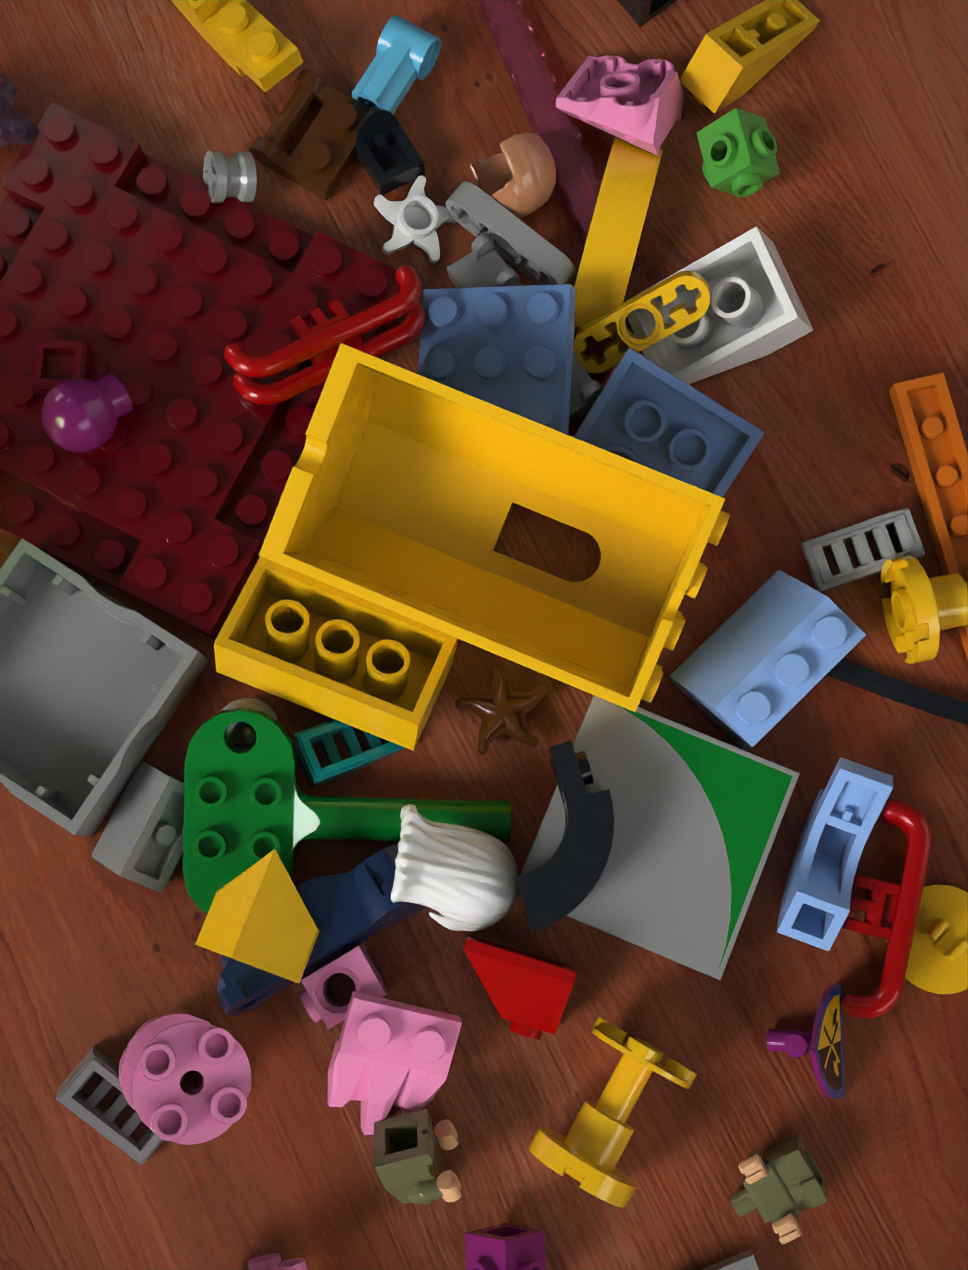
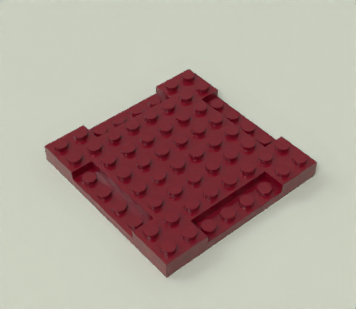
(159, 287)

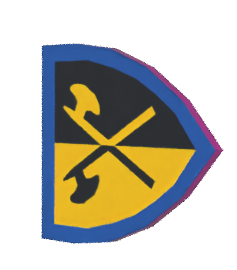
(822, 1043)

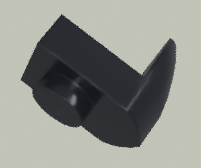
(386, 151)

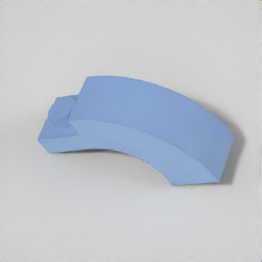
(829, 852)

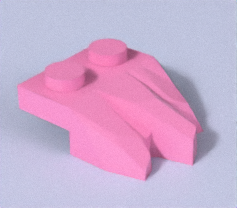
(390, 1057)

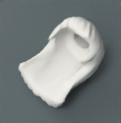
(453, 872)

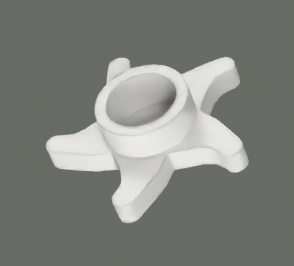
(414, 221)

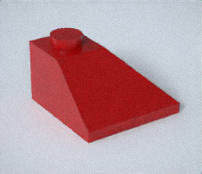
(522, 985)

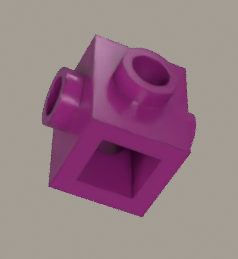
(505, 1248)

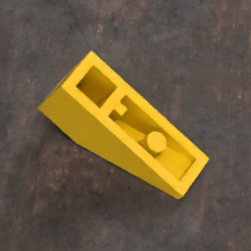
(745, 50)

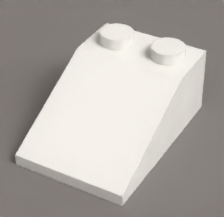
(748, 313)

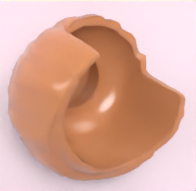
(520, 176)

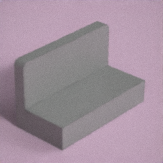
(145, 829)

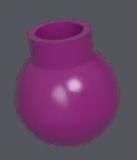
(84, 412)

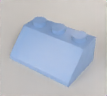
(766, 658)

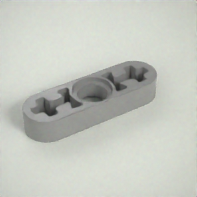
(510, 235)

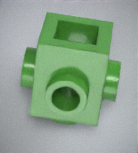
(738, 153)

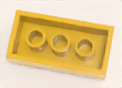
(334, 653)

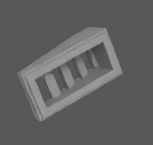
(904, 533)
(103, 1122)

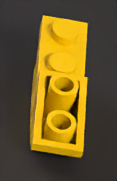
(243, 39)

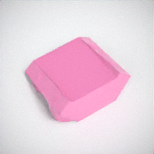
(626, 98)

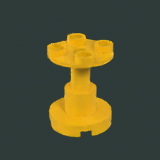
(921, 607)
(601, 1130)

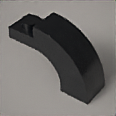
(584, 849)

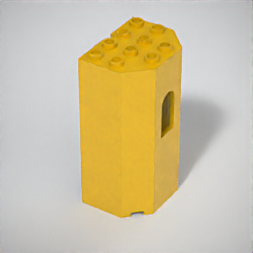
(411, 495)

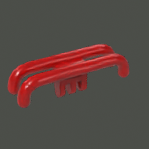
(323, 342)
(892, 911)

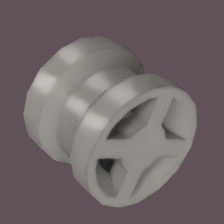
(230, 176)

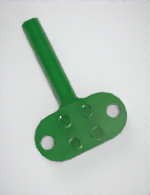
(250, 804)

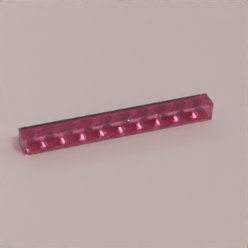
(538, 96)

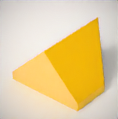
(261, 921)

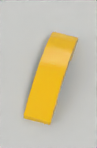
(614, 231)

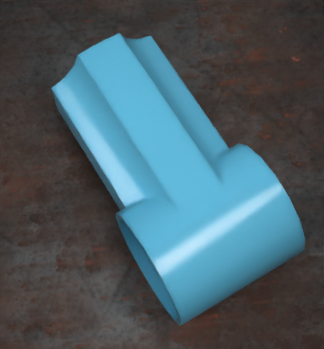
(402, 56)

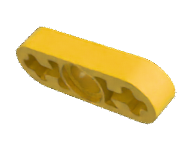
(680, 314)

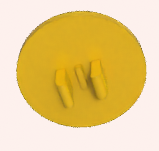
(940, 941)

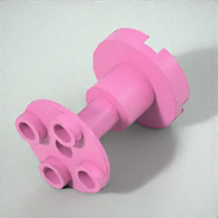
(212, 1091)

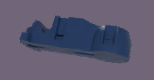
(344, 909)

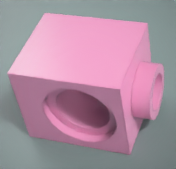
(359, 968)

